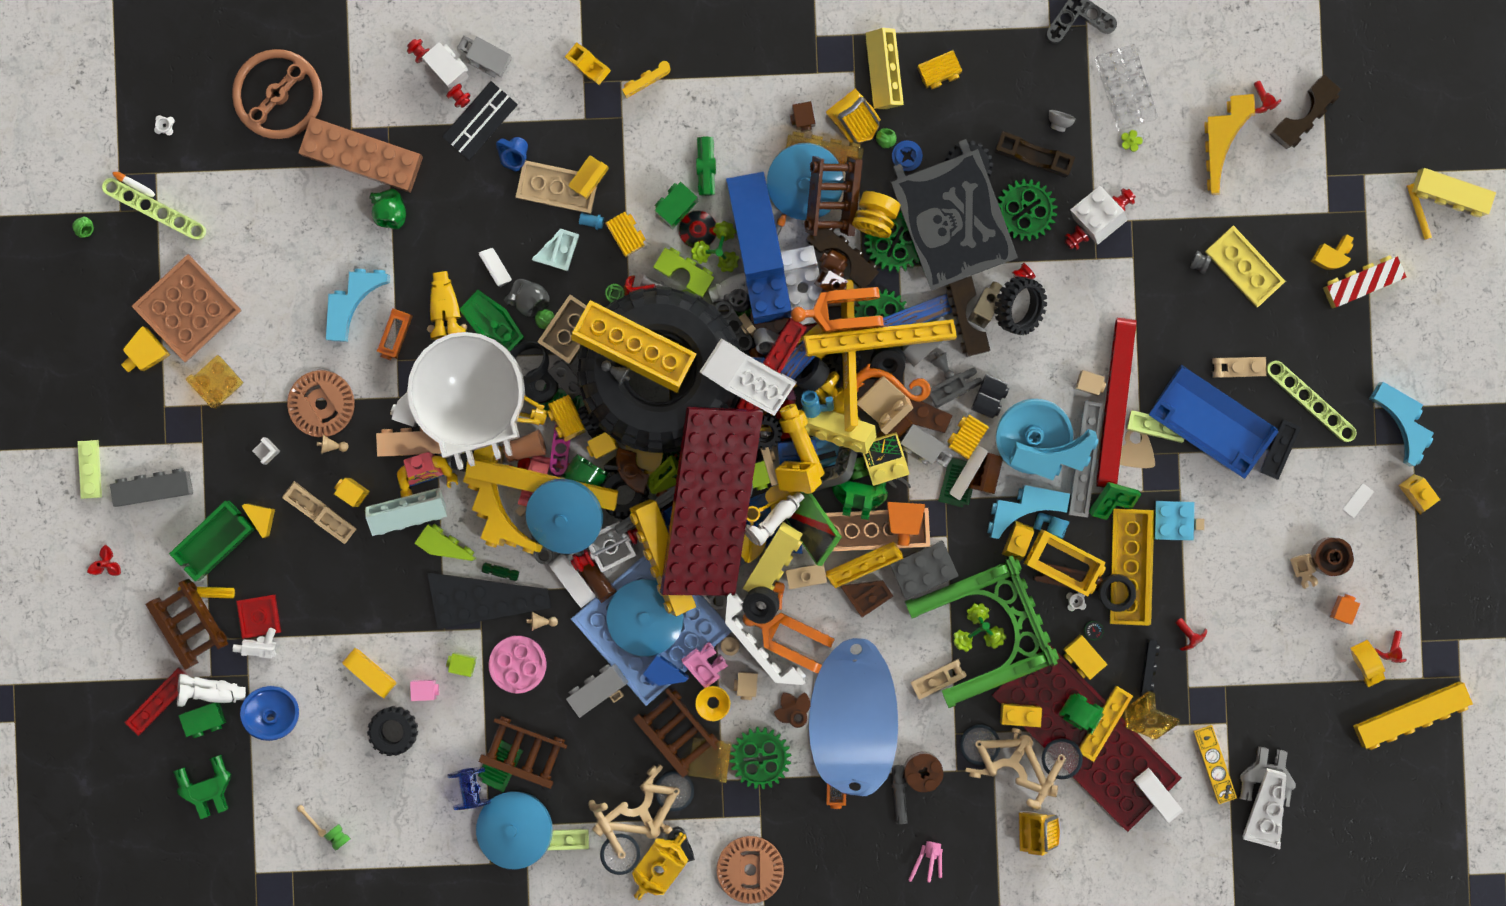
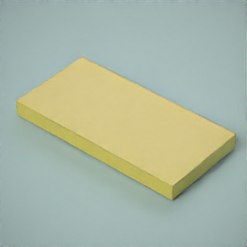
(1245, 266)

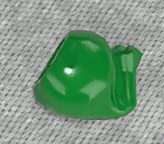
(388, 209)

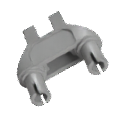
(1257, 770)

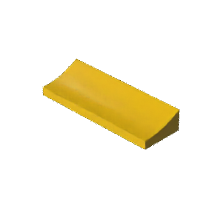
(633, 346)
(1134, 559)

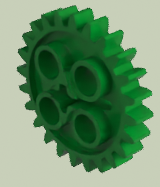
(1016, 196)
(902, 245)
(879, 305)
(762, 775)

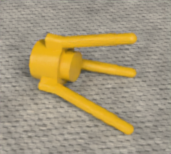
(536, 416)

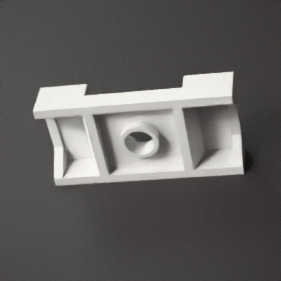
(800, 268)

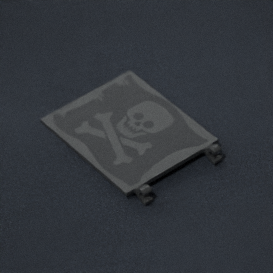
(954, 218)

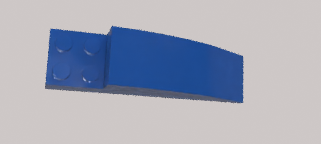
(759, 247)

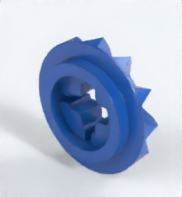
(906, 146)

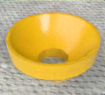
(708, 713)

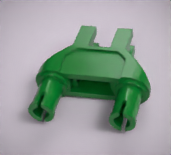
(860, 496)
(205, 790)

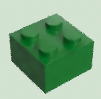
(675, 205)

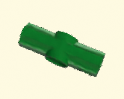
(706, 166)

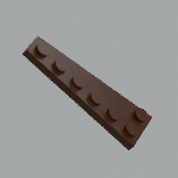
(921, 414)

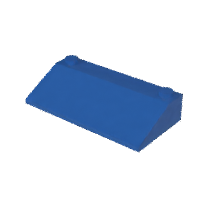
(1213, 421)

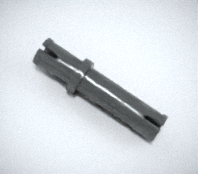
(899, 794)

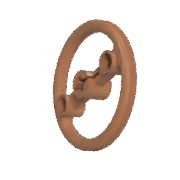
(272, 100)

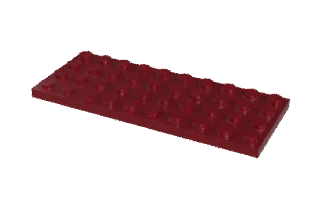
(711, 501)
(1120, 759)

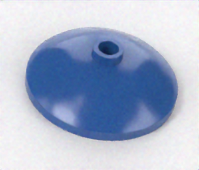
(266, 703)

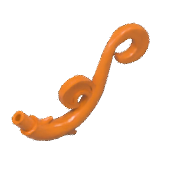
(868, 372)

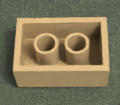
(559, 331)

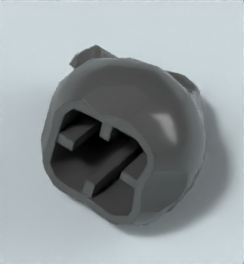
(527, 297)

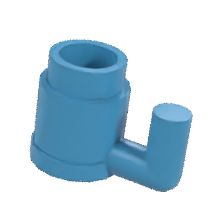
(812, 406)
(1056, 525)

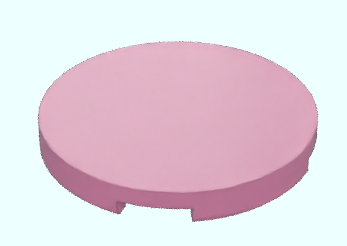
(517, 664)

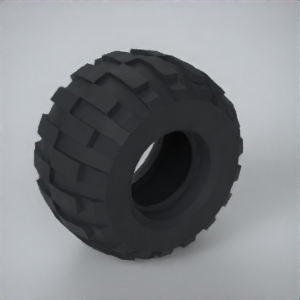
(624, 413)

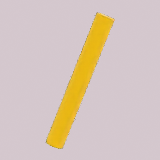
(1419, 213)

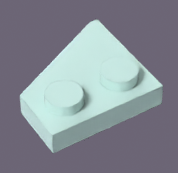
(559, 250)

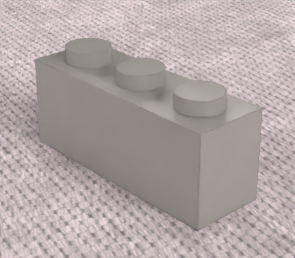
(596, 689)

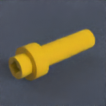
(794, 422)

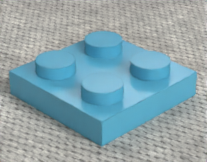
(1174, 520)

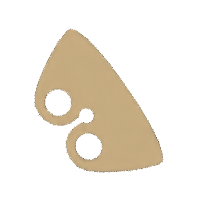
(1135, 455)

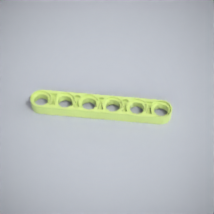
(155, 206)
(1312, 399)

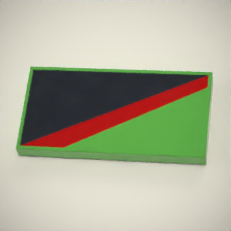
(818, 531)

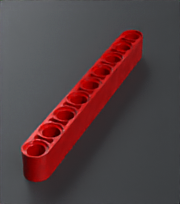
(1116, 401)

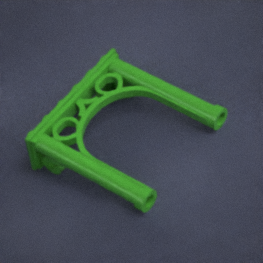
(972, 586)

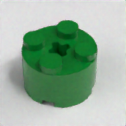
(584, 471)
(1081, 713)

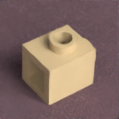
(746, 685)

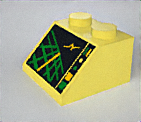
(886, 459)

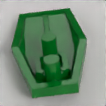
(491, 320)

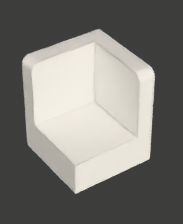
(266, 451)

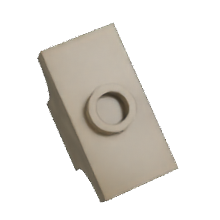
(806, 576)

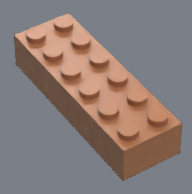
(360, 154)

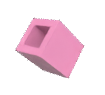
(424, 690)

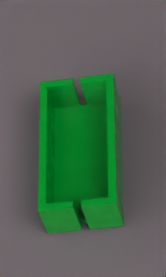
(212, 541)

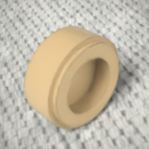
(730, 645)

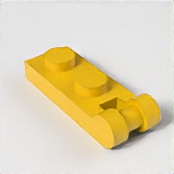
(646, 79)

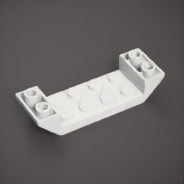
(747, 377)
(790, 676)

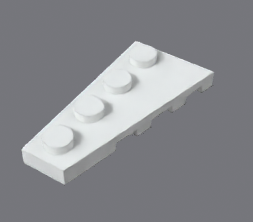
(1266, 815)

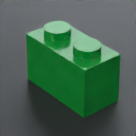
(202, 719)

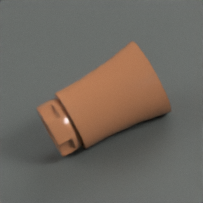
(527, 446)

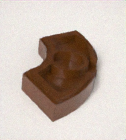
(630, 472)

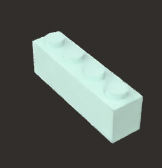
(405, 512)

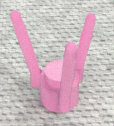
(932, 850)

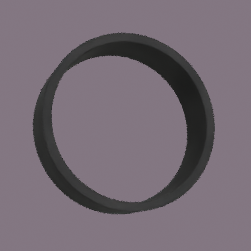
(541, 369)

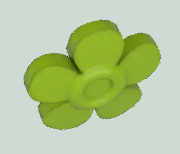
(1130, 140)

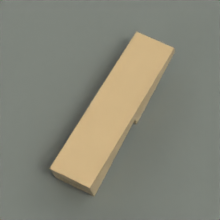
(319, 512)

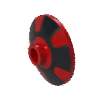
(694, 219)

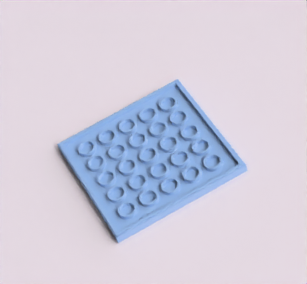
(699, 627)

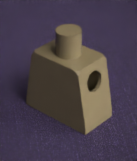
(983, 309)

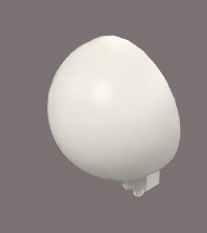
(467, 395)

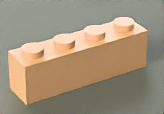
(405, 443)

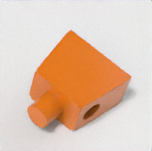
(905, 520)

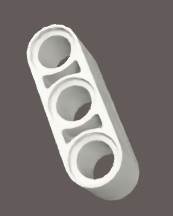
(572, 580)
(1158, 795)

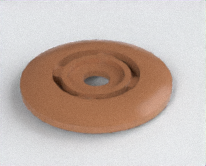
(304, 410)
(768, 869)

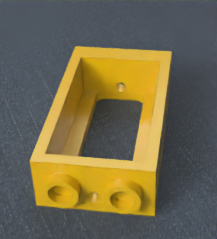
(1096, 566)

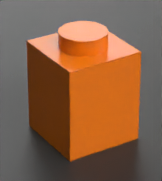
(1345, 609)

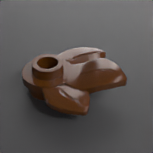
(792, 706)

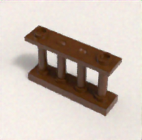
(850, 200)
(169, 627)
(670, 750)
(509, 764)

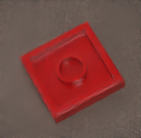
(258, 615)

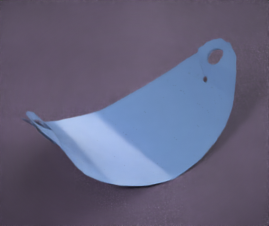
(854, 719)

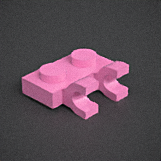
(701, 668)

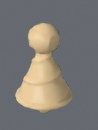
(329, 445)
(538, 621)

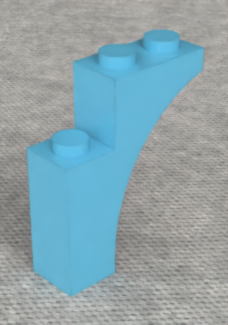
(342, 306)
(1404, 412)
(1047, 461)
(1031, 500)

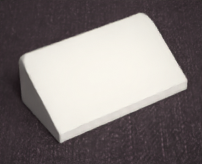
(495, 267)

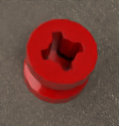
(1024, 271)

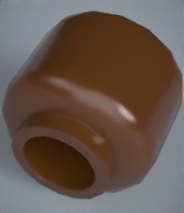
(833, 260)

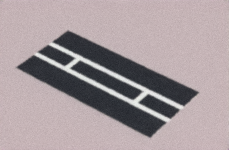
(480, 120)

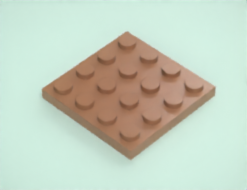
(186, 308)

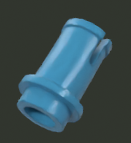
(591, 220)

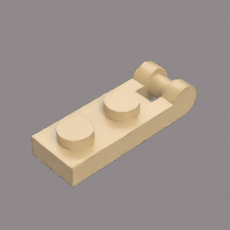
(1239, 367)
(937, 679)

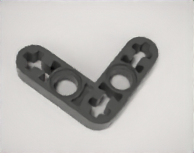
(1082, 13)
(841, 471)

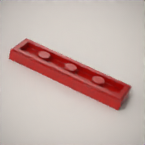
(155, 704)

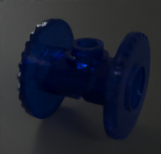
(469, 788)

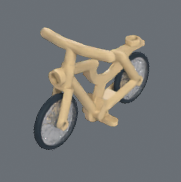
(1059, 759)
(620, 851)

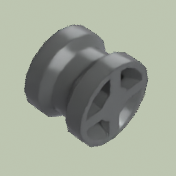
(1200, 262)
(739, 295)

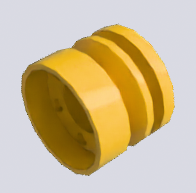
(876, 214)

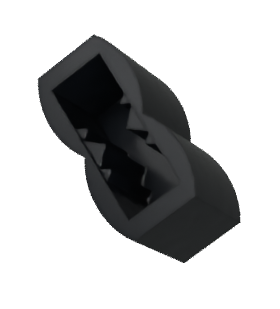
(989, 396)

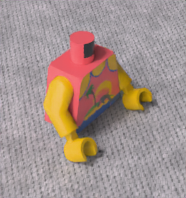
(423, 469)

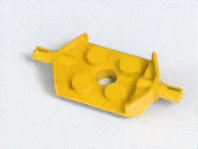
(665, 854)

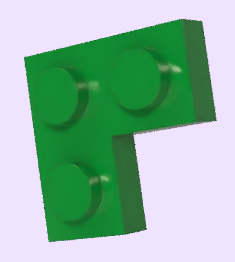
(1110, 497)

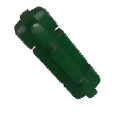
(500, 571)

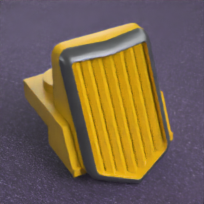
(855, 117)
(1038, 833)

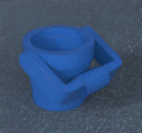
(512, 152)

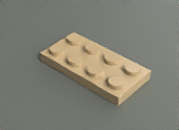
(550, 186)

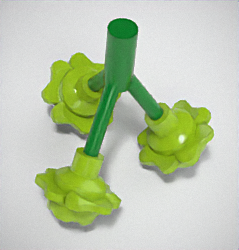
(727, 260)
(976, 614)

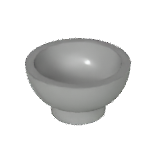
(1060, 120)

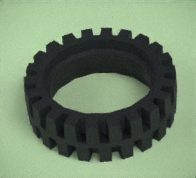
(1006, 302)

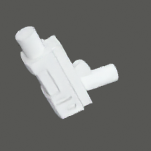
(261, 647)

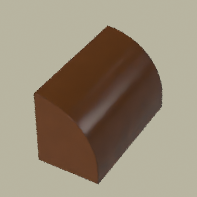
(987, 474)

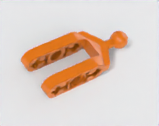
(821, 315)
(770, 628)

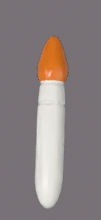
(134, 184)

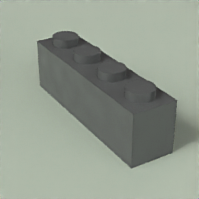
(151, 488)

